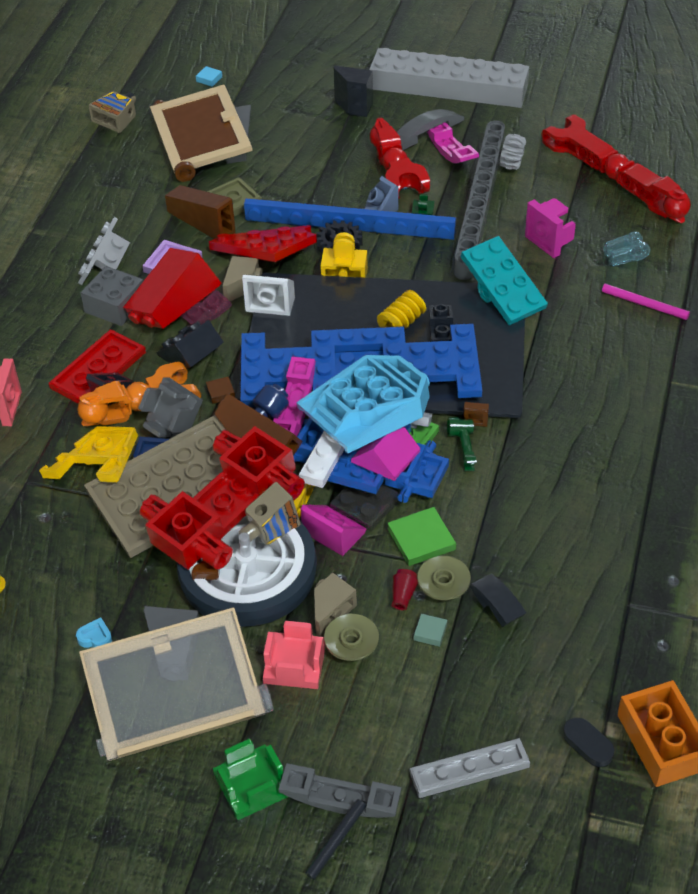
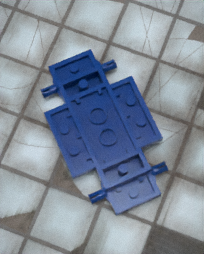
(419, 477)

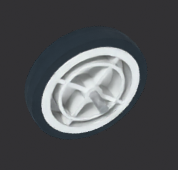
(258, 579)

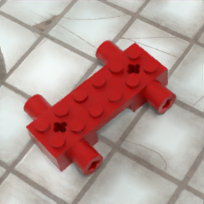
(194, 526)

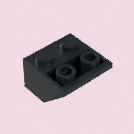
(191, 344)

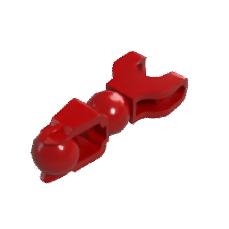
(395, 160)

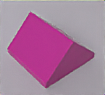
(388, 454)
(331, 527)

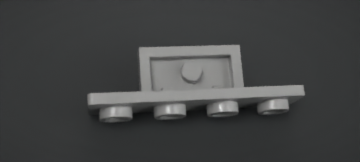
(108, 251)

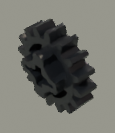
(326, 235)

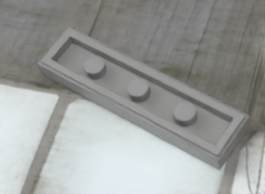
(469, 768)

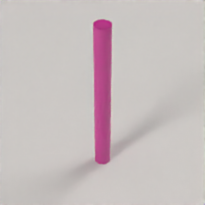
(675, 311)

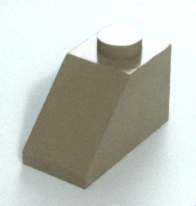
(233, 280)
(332, 600)

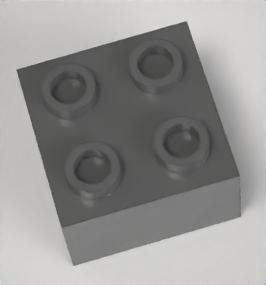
(108, 294)

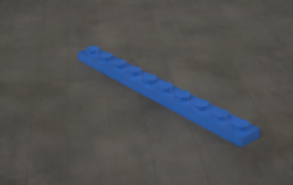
(366, 219)

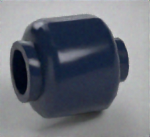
(271, 401)

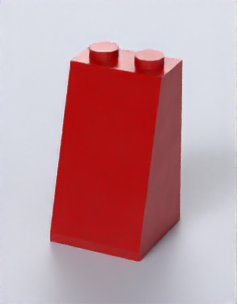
(171, 289)

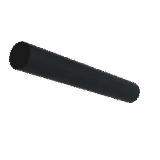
(335, 839)

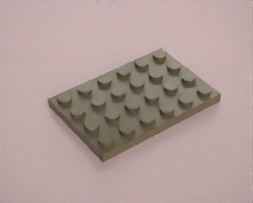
(166, 470)

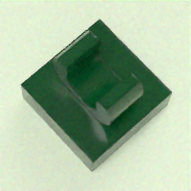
(423, 205)

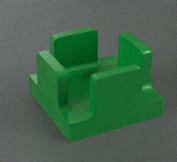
(250, 778)

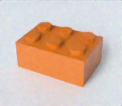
(662, 731)

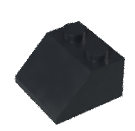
(353, 89)

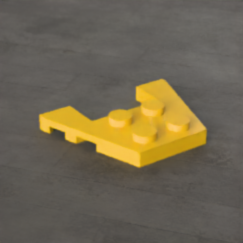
(99, 446)

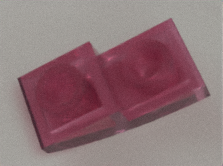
(209, 309)

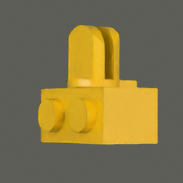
(344, 259)

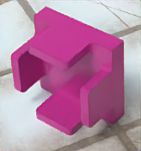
(546, 227)

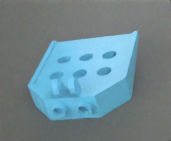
(368, 400)

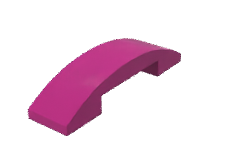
(448, 146)
(300, 382)

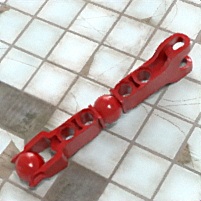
(630, 175)

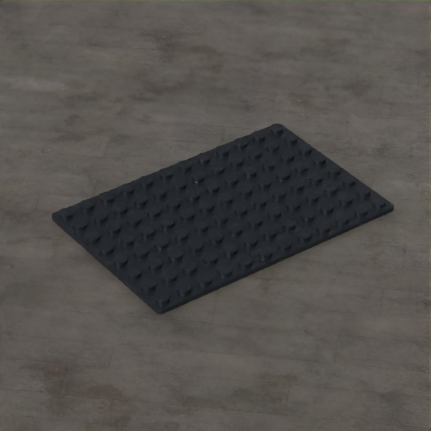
(357, 301)

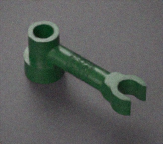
(462, 428)

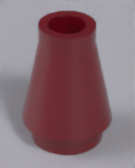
(404, 585)

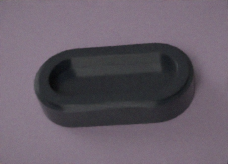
(588, 742)

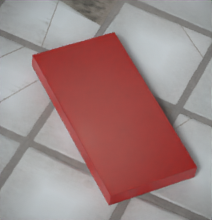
(107, 355)

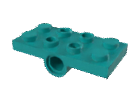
(503, 280)

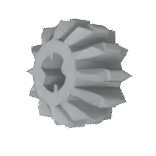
(512, 151)

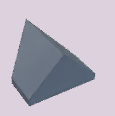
(383, 196)

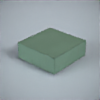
(430, 630)

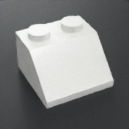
(268, 295)

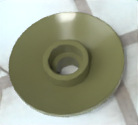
(446, 570)
(351, 628)

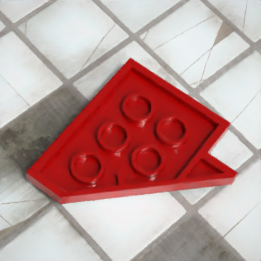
(265, 244)

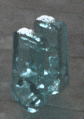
(625, 249)

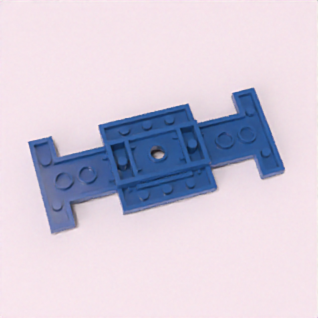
(439, 360)

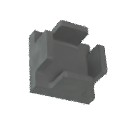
(169, 408)

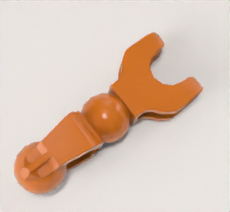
(94, 407)

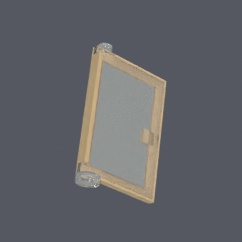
(172, 684)

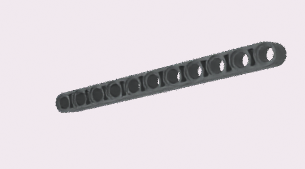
(480, 195)

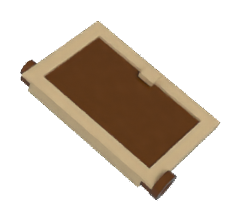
(199, 130)

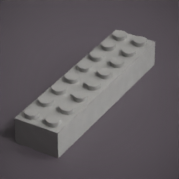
(450, 77)

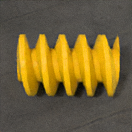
(402, 311)

